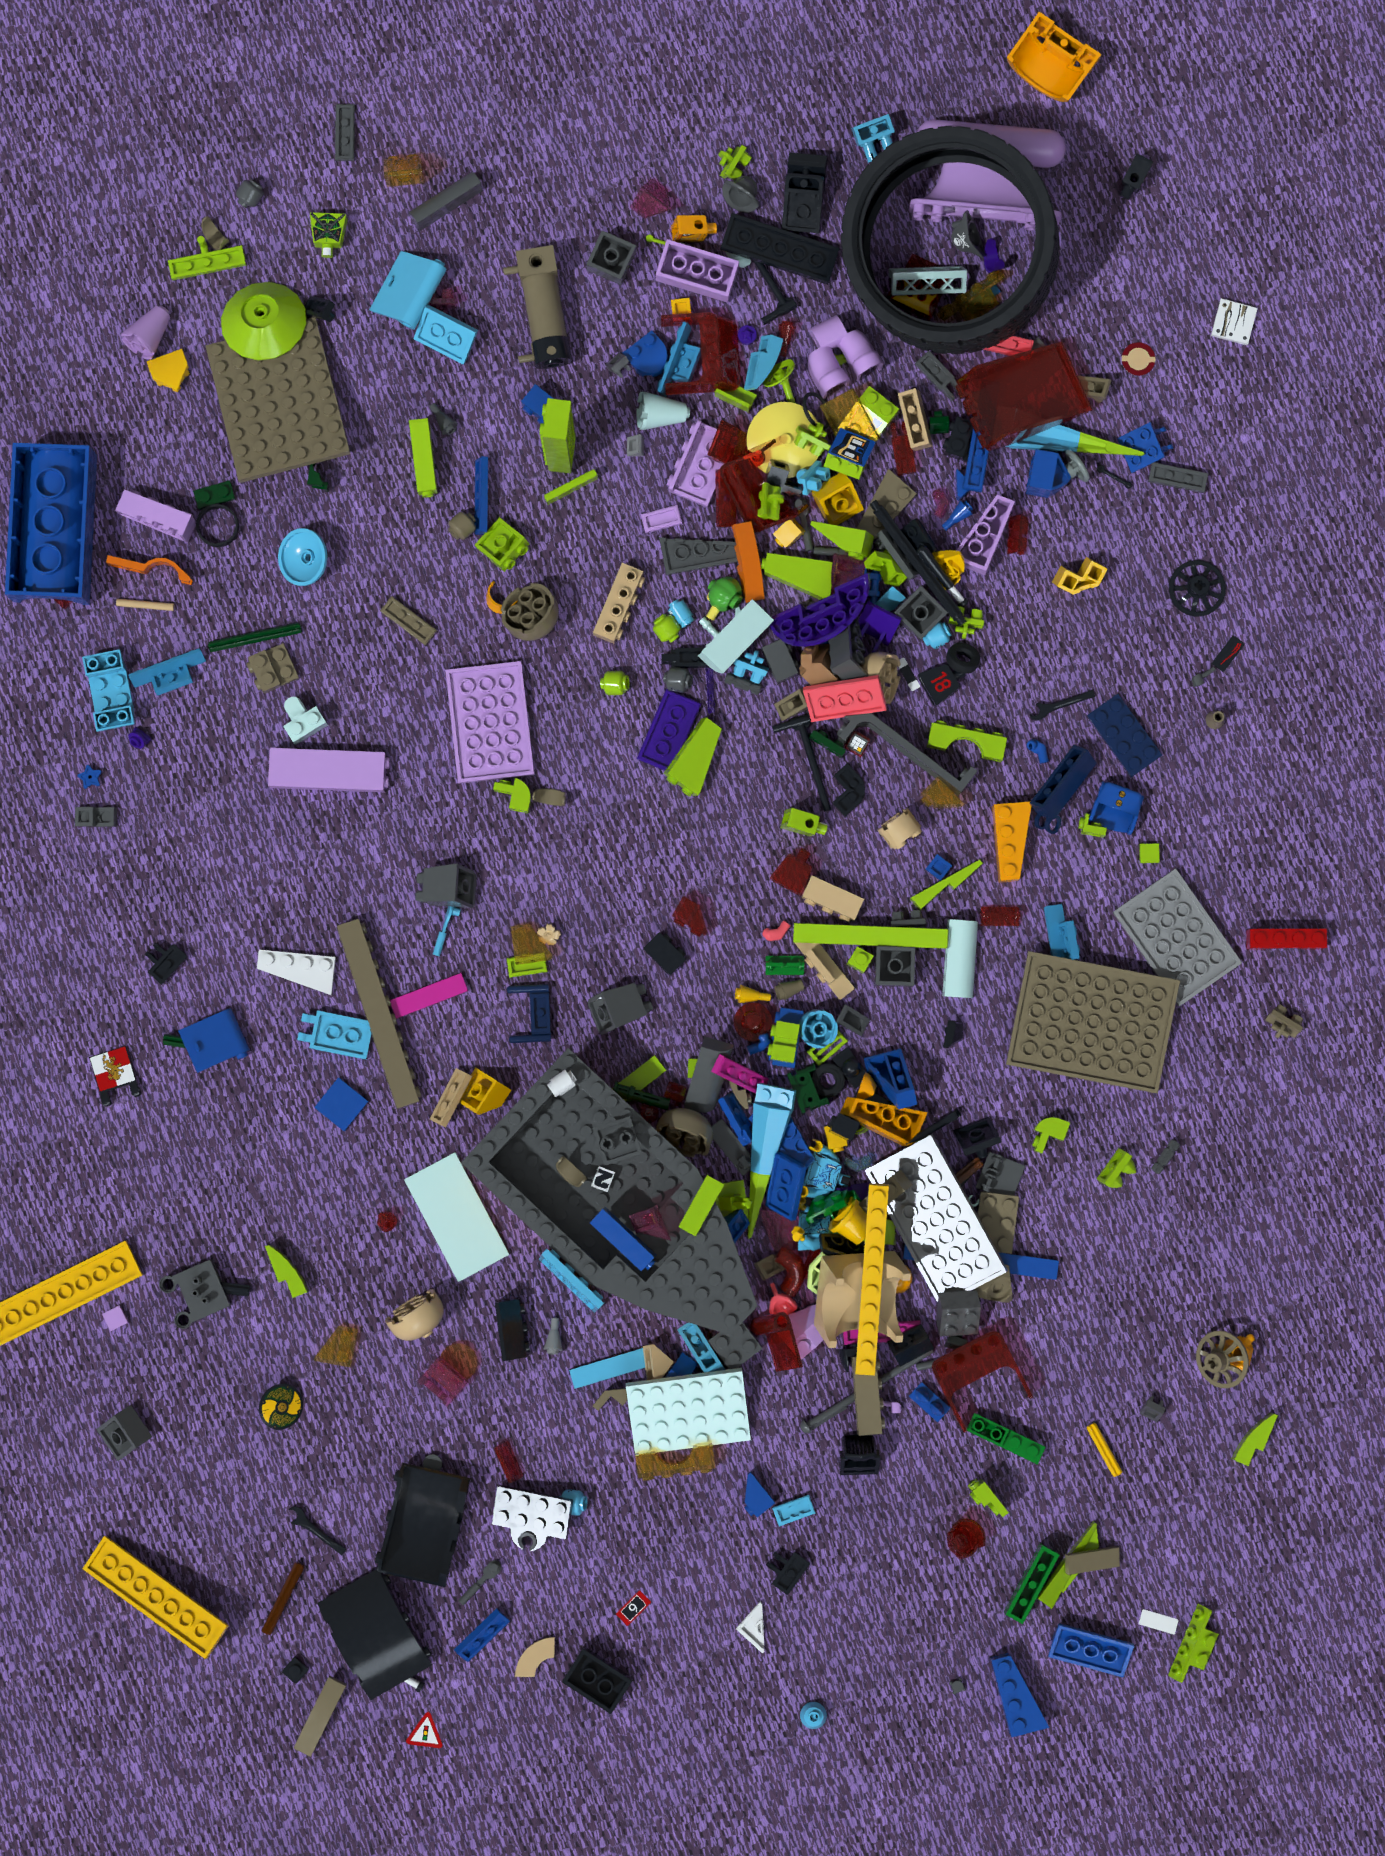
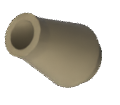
(1212, 722)
(785, 990)

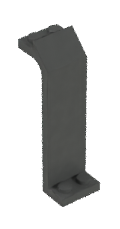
(871, 721)

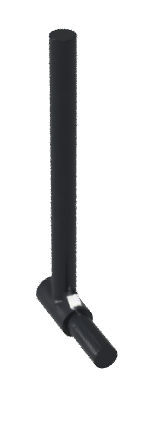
(784, 305)
(800, 724)

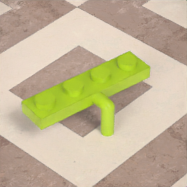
(207, 261)

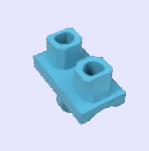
(812, 477)
(758, 670)

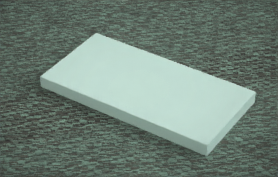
(456, 1217)

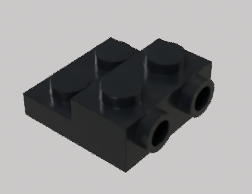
(959, 442)

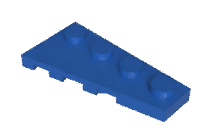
(795, 1145)

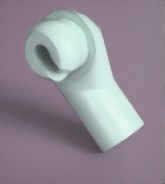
(743, 262)

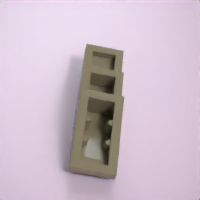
(320, 1716)

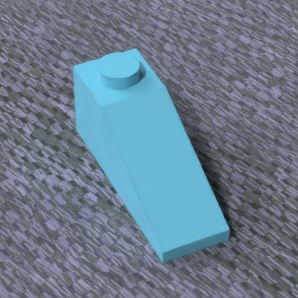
(700, 1348)

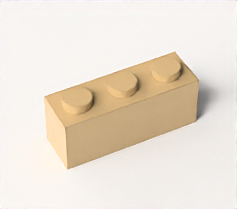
(915, 419)
(832, 899)

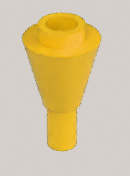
(747, 994)

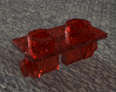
(1017, 525)
(1000, 916)

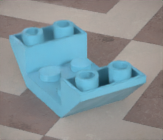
(109, 690)

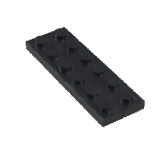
(779, 248)

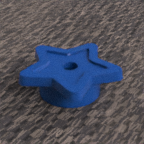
(95, 776)

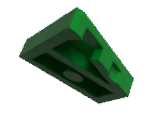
(827, 1204)

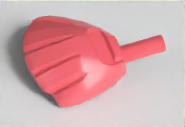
(781, 1302)

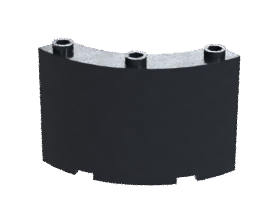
(423, 1524)
(374, 1634)

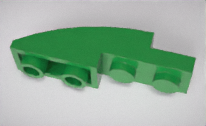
(1006, 1438)

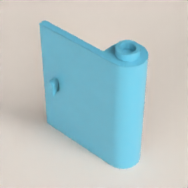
(408, 288)

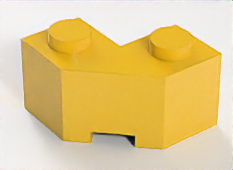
(1088, 576)

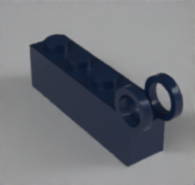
(1061, 786)

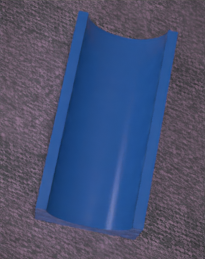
(51, 522)

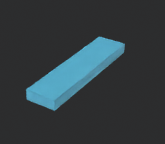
(607, 1368)

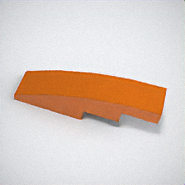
(749, 562)

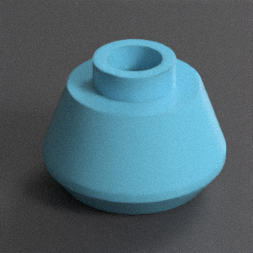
(813, 1709)

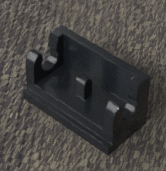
(914, 1345)

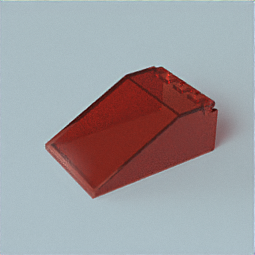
(1022, 395)

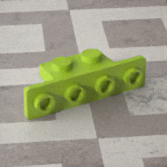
(1195, 1645)

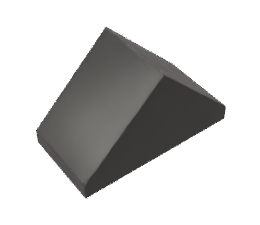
(852, 1020)

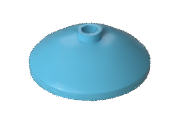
(295, 554)

